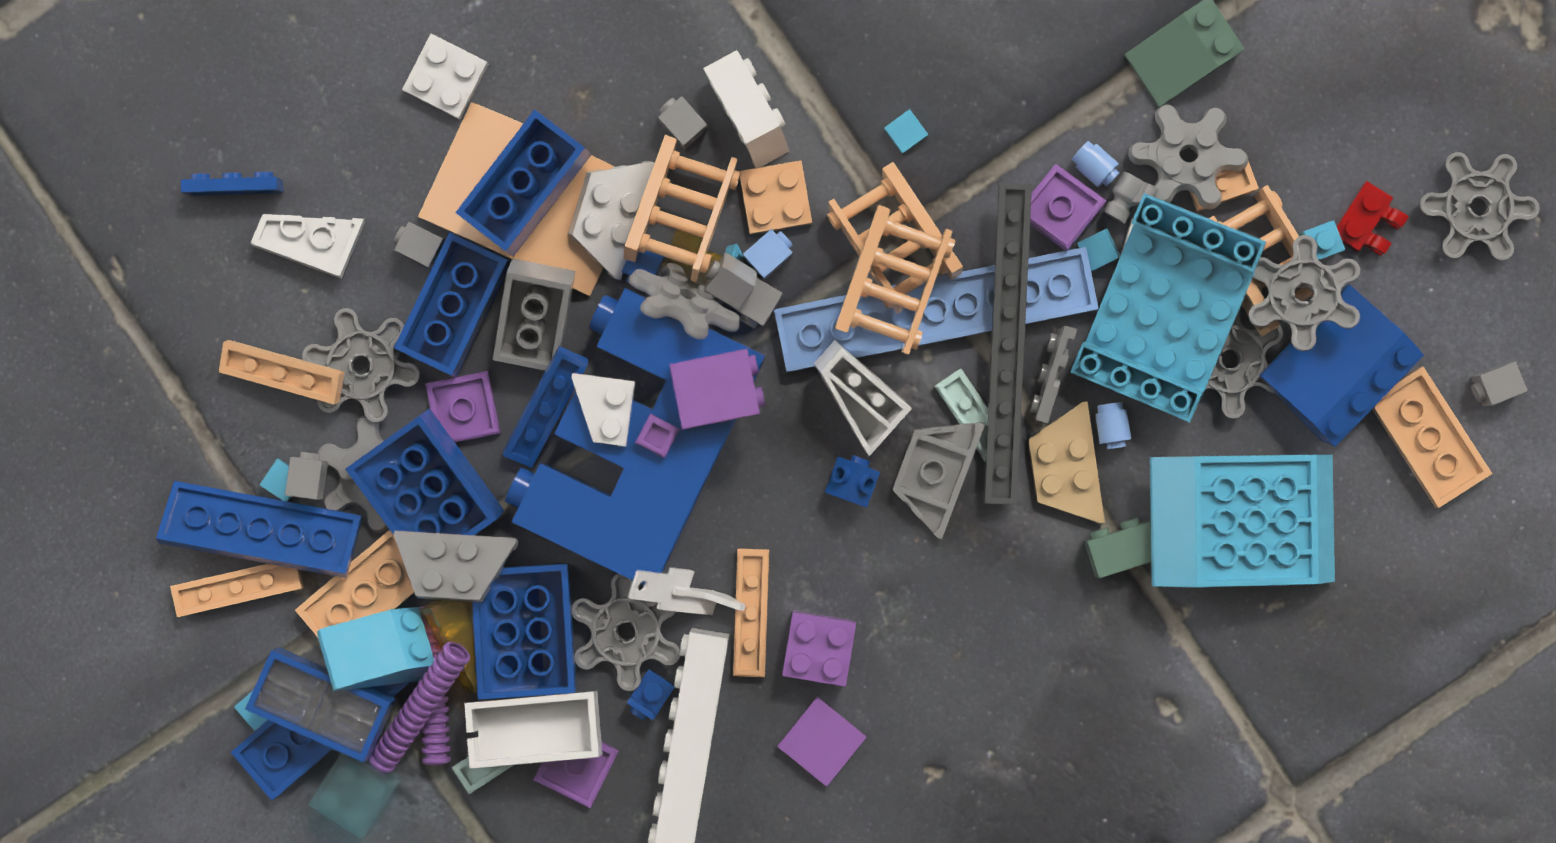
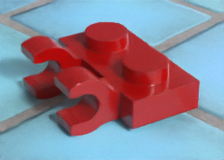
(1363, 215)

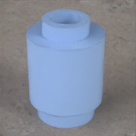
(1096, 164)
(1113, 425)

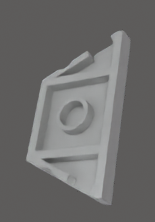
(936, 470)
(452, 564)

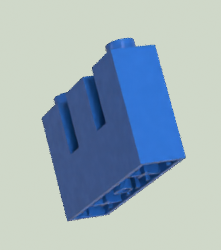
(654, 494)

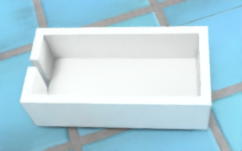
(533, 729)

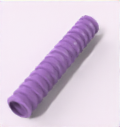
(419, 706)
(435, 728)

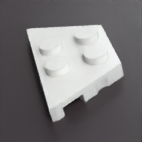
(608, 211)

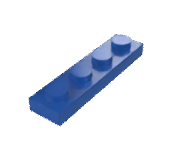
(544, 407)

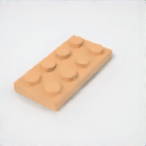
(1430, 438)
(373, 585)

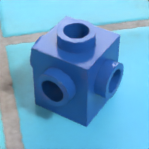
(852, 480)

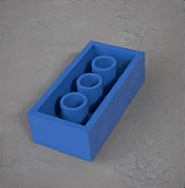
(523, 183)
(452, 305)

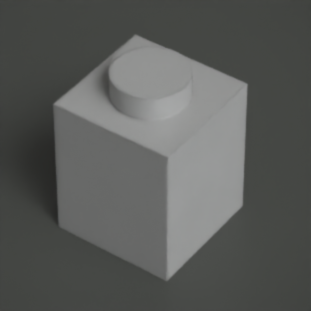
(682, 121)
(418, 244)
(730, 280)
(759, 304)
(1498, 384)
(306, 476)

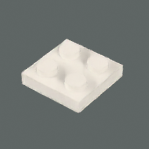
(445, 76)

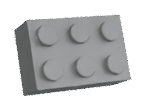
(533, 314)

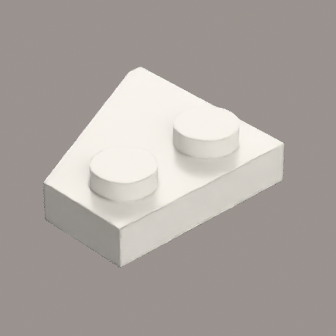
(605, 407)

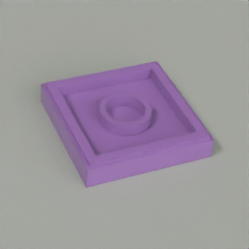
(1063, 207)
(465, 406)
(821, 741)
(578, 777)

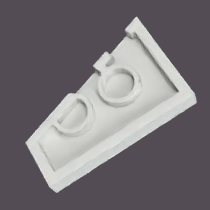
(313, 242)

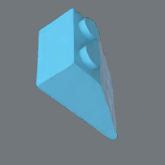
(376, 649)

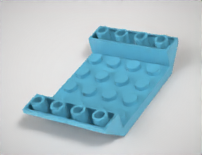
(1169, 307)
(1242, 520)

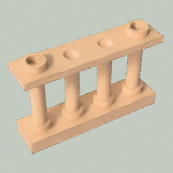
(660, 186)
(1270, 205)
(908, 211)
(874, 256)

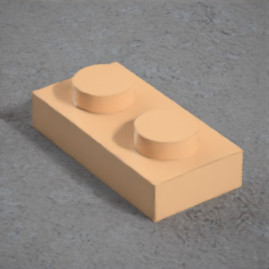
(1232, 185)

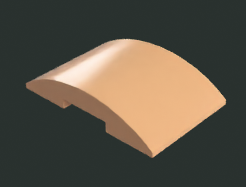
(471, 154)

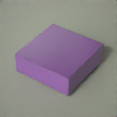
(657, 435)

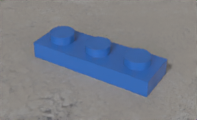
(231, 184)

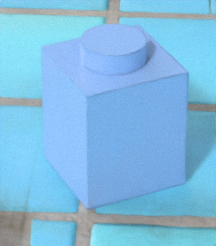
(769, 253)

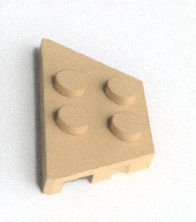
(1066, 465)

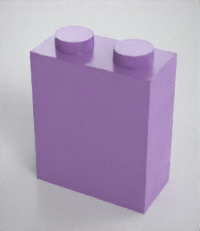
(716, 388)

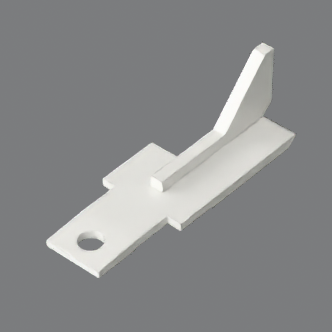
(674, 592)

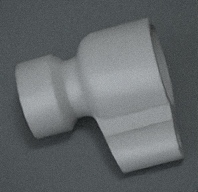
(1127, 193)

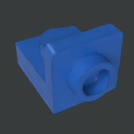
(650, 695)

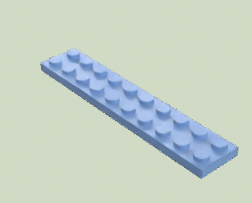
(956, 308)

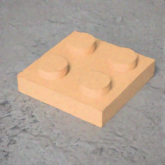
(775, 197)

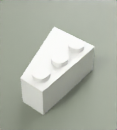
(748, 108)
(862, 397)

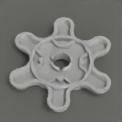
(1194, 176)
(1500, 202)
(1307, 272)
(669, 300)
(378, 348)
(1251, 353)
(347, 491)
(610, 646)

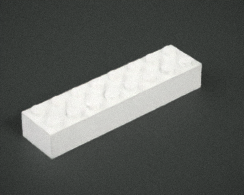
(690, 738)

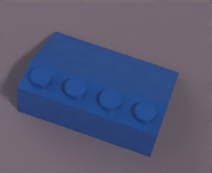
(1344, 370)
(425, 482)
(525, 634)

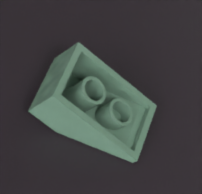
(1184, 52)

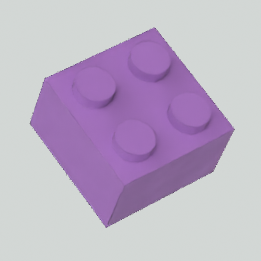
(819, 648)

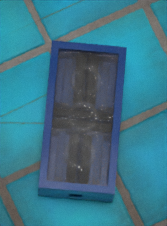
(302, 699)

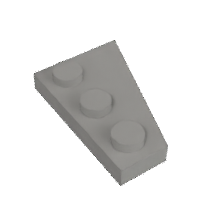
(1043, 403)

